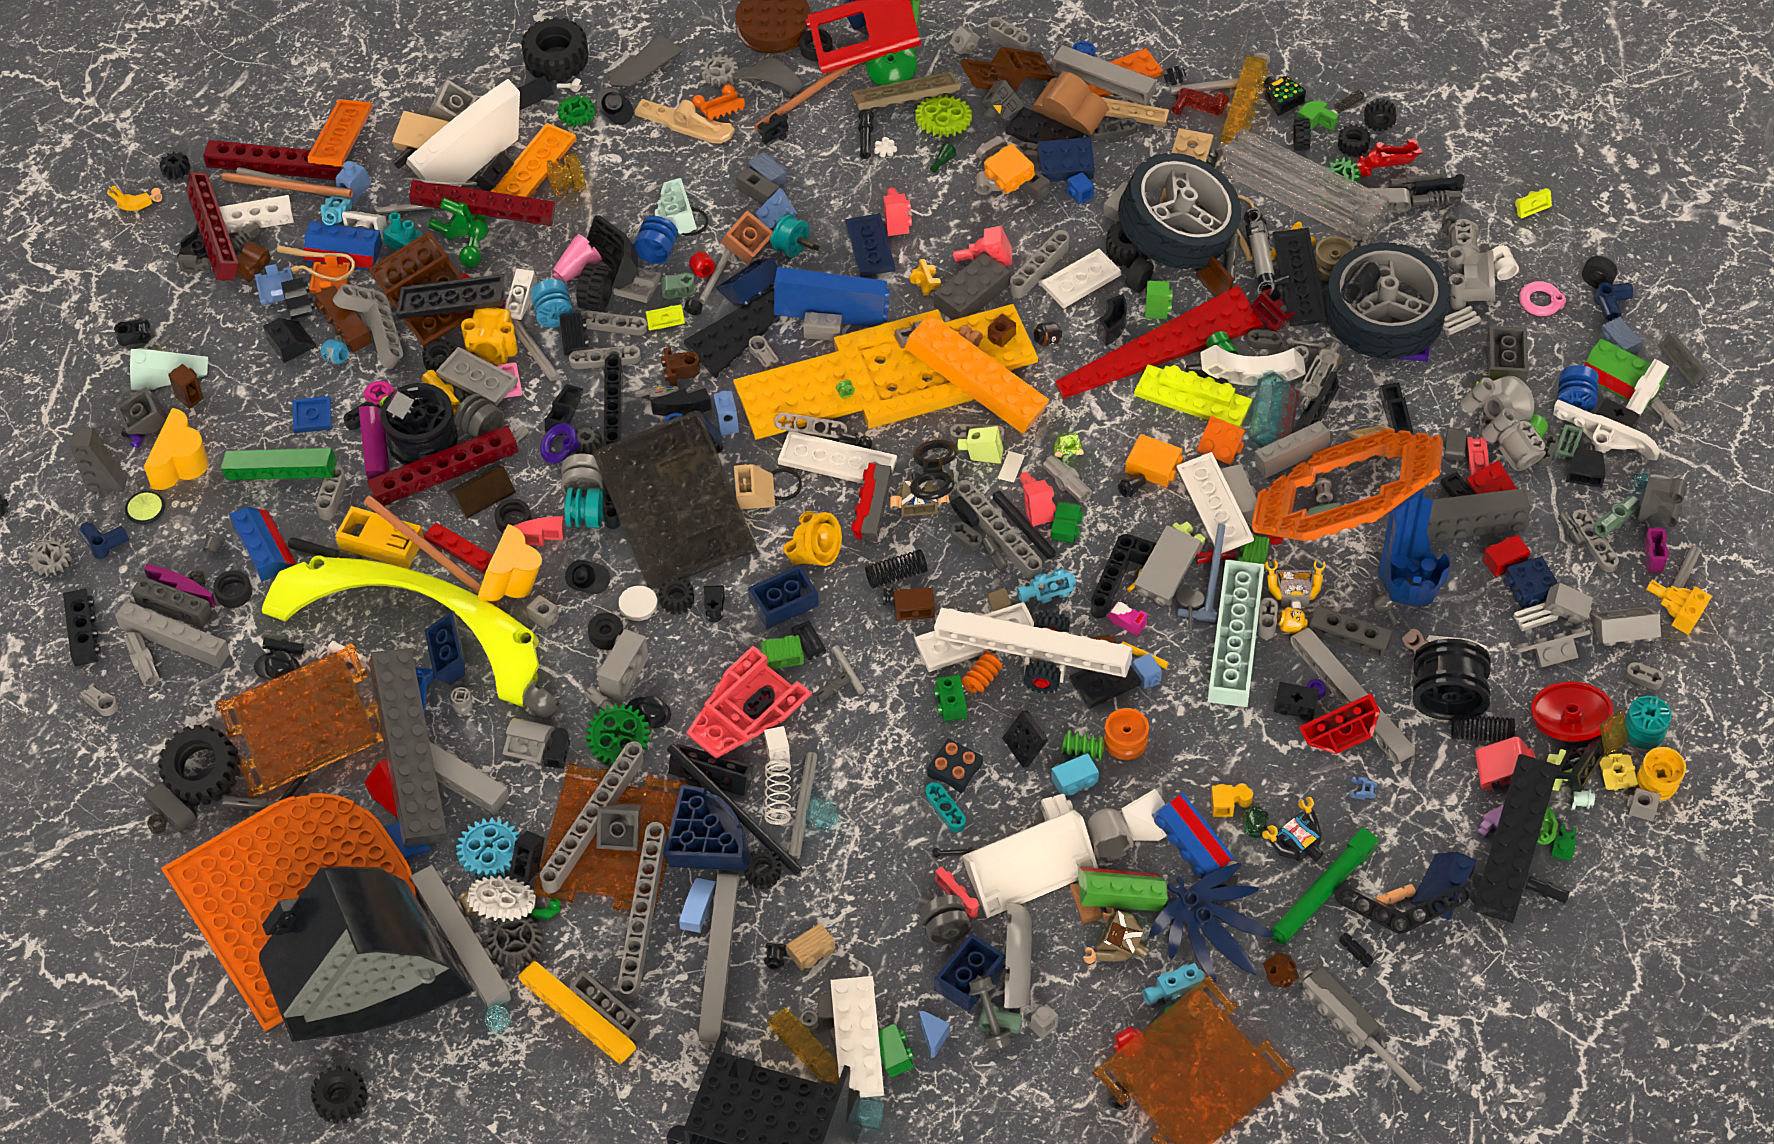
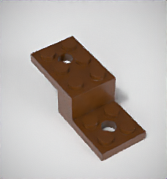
(1007, 65)

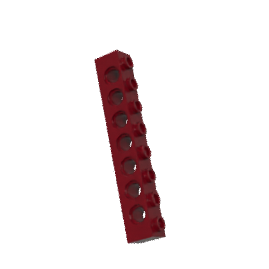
(266, 159)
(484, 202)
(211, 226)
(443, 466)

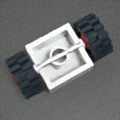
(1043, 674)

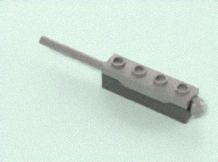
(1348, 1017)

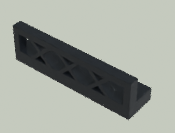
(1317, 408)
(1583, 767)

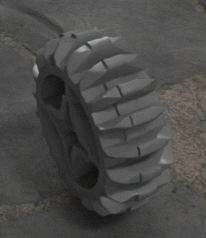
(514, 934)

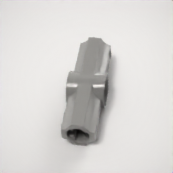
(1067, 479)
(141, 659)

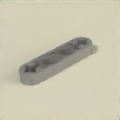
(613, 319)
(603, 353)
(810, 425)
(1600, 556)

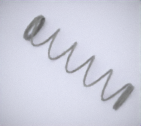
(1331, 599)

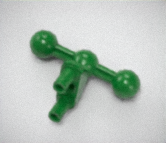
(460, 225)

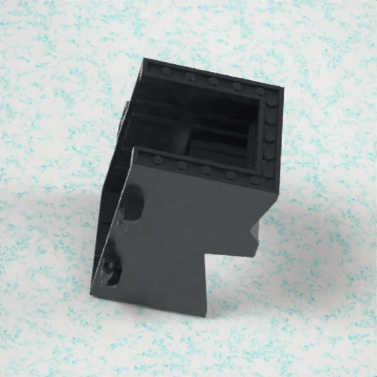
(767, 1106)

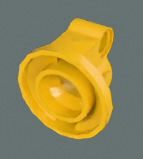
(815, 540)

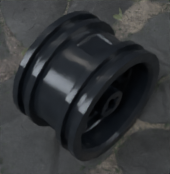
(426, 429)
(1451, 679)

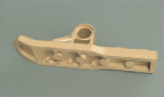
(685, 121)

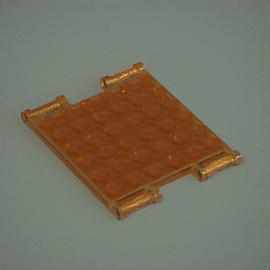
(302, 720)
(607, 870)
(1194, 1070)

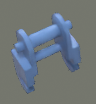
(1365, 783)

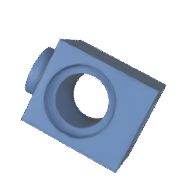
(1147, 670)

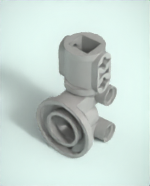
(1469, 270)
(1510, 408)

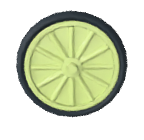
(144, 507)

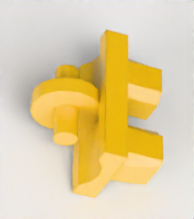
(923, 277)

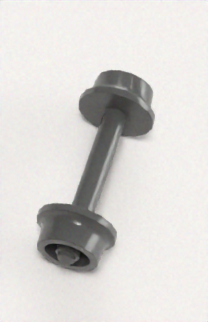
(998, 1038)

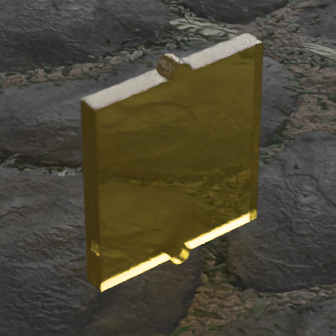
(1613, 733)

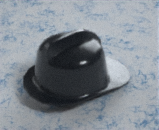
(614, 105)
(587, 577)
(275, 665)
(654, 709)

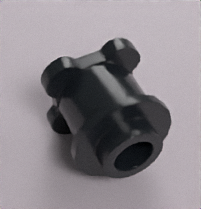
(775, 955)

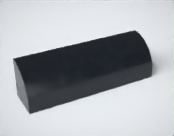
(534, 92)

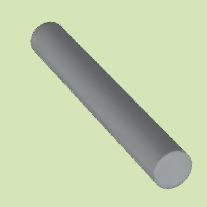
(848, 669)

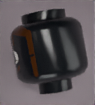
(1047, 334)

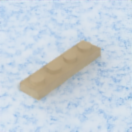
(1139, 112)

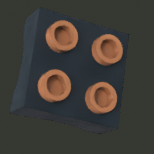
(954, 765)

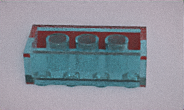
(1273, 410)

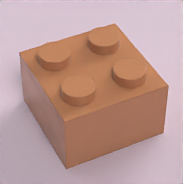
(747, 238)

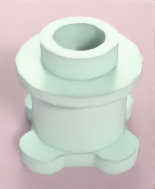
(1583, 798)

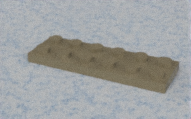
(906, 90)

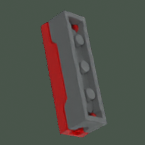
(872, 502)

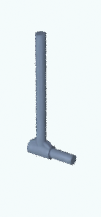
(1207, 613)

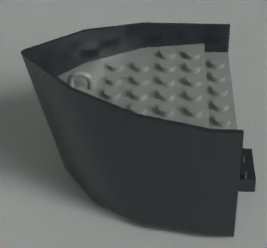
(355, 955)

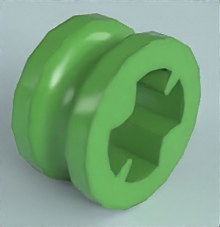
(845, 388)

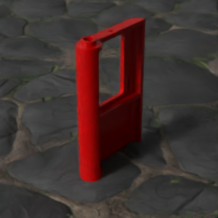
(889, 27)

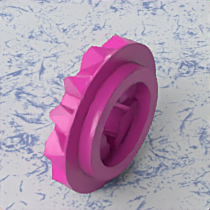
(374, 388)

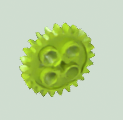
(943, 115)

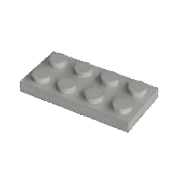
(476, 376)

